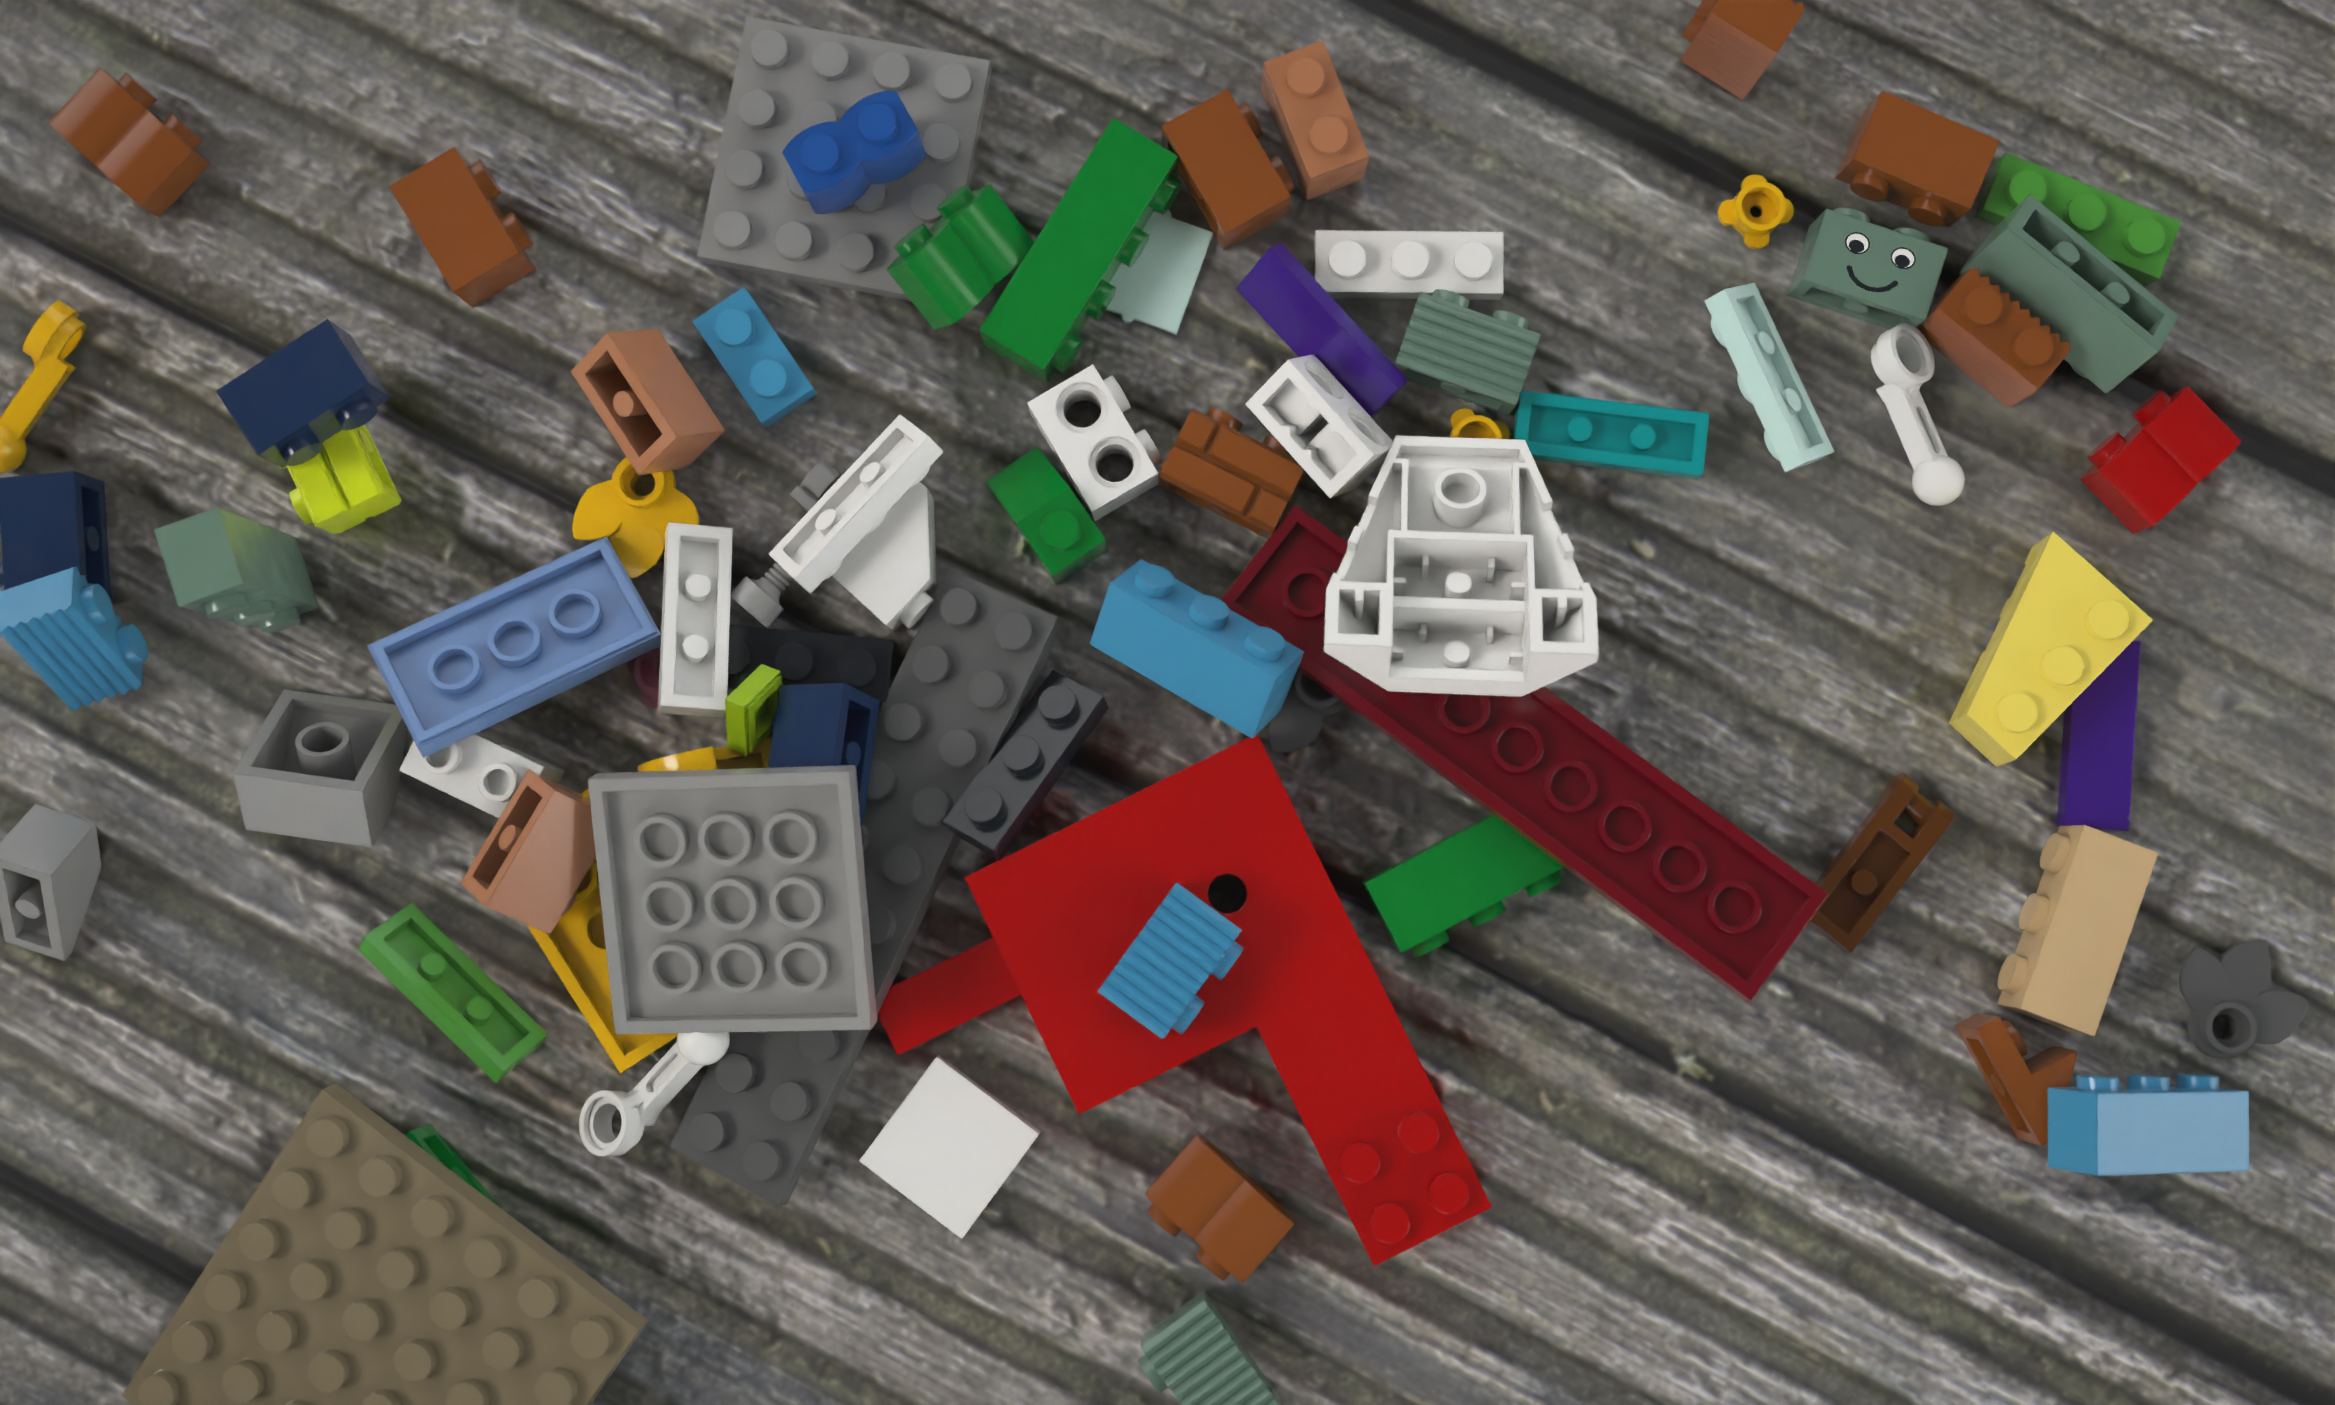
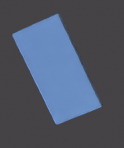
(514, 646)

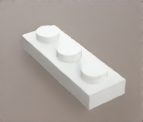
(1409, 263)
(856, 503)
(695, 620)

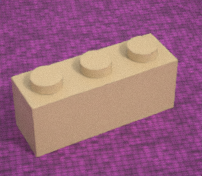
(2075, 928)

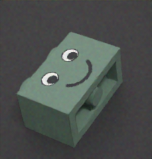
(1867, 269)

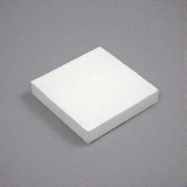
(950, 1146)

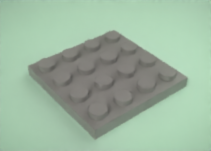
(812, 76)
(734, 900)

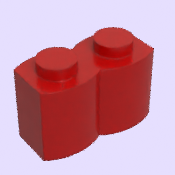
(2159, 458)

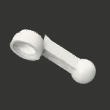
(1903, 364)
(649, 1096)

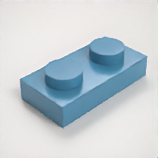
(754, 357)

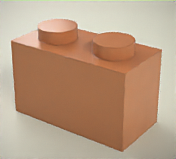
(1314, 120)
(647, 400)
(535, 854)

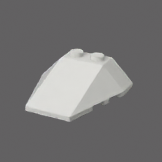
(1460, 576)

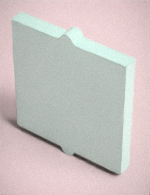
(1163, 275)

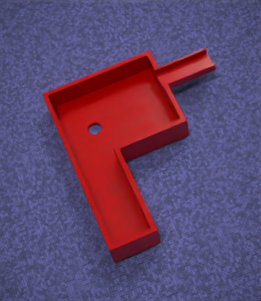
(1303, 980)

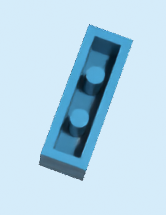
(1196, 647)
(2148, 1126)

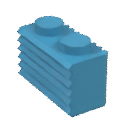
(73, 637)
(1171, 962)

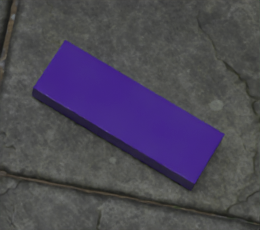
(1318, 326)
(2100, 748)

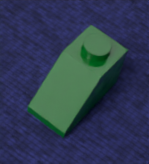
(1048, 515)

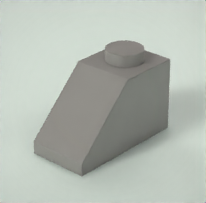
(47, 880)

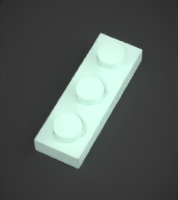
(1768, 377)

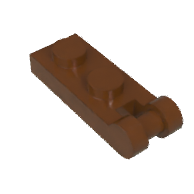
(1877, 862)

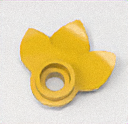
(630, 520)

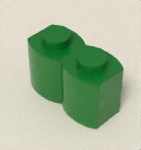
(960, 256)

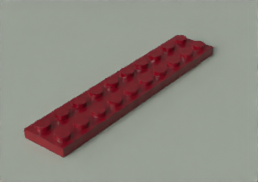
(1556, 784)

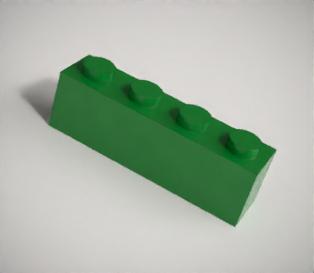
(1080, 250)
(1457, 881)

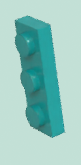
(1612, 434)

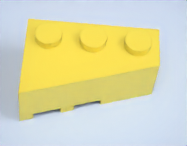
(2046, 650)

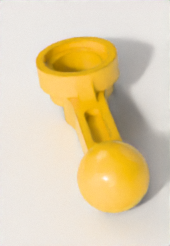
(49, 346)

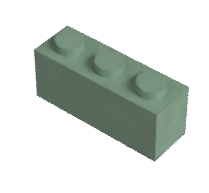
(2076, 291)
(237, 570)

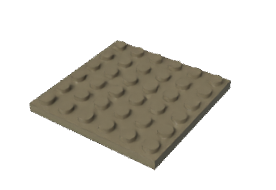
(382, 1285)

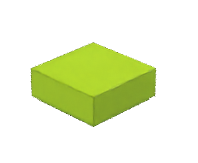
(752, 709)

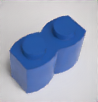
(866, 147)

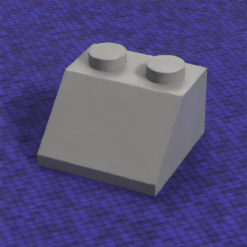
(323, 768)

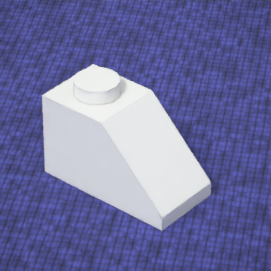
(896, 562)

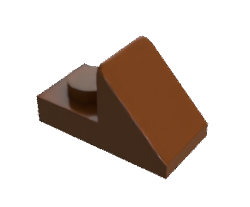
(2015, 1083)

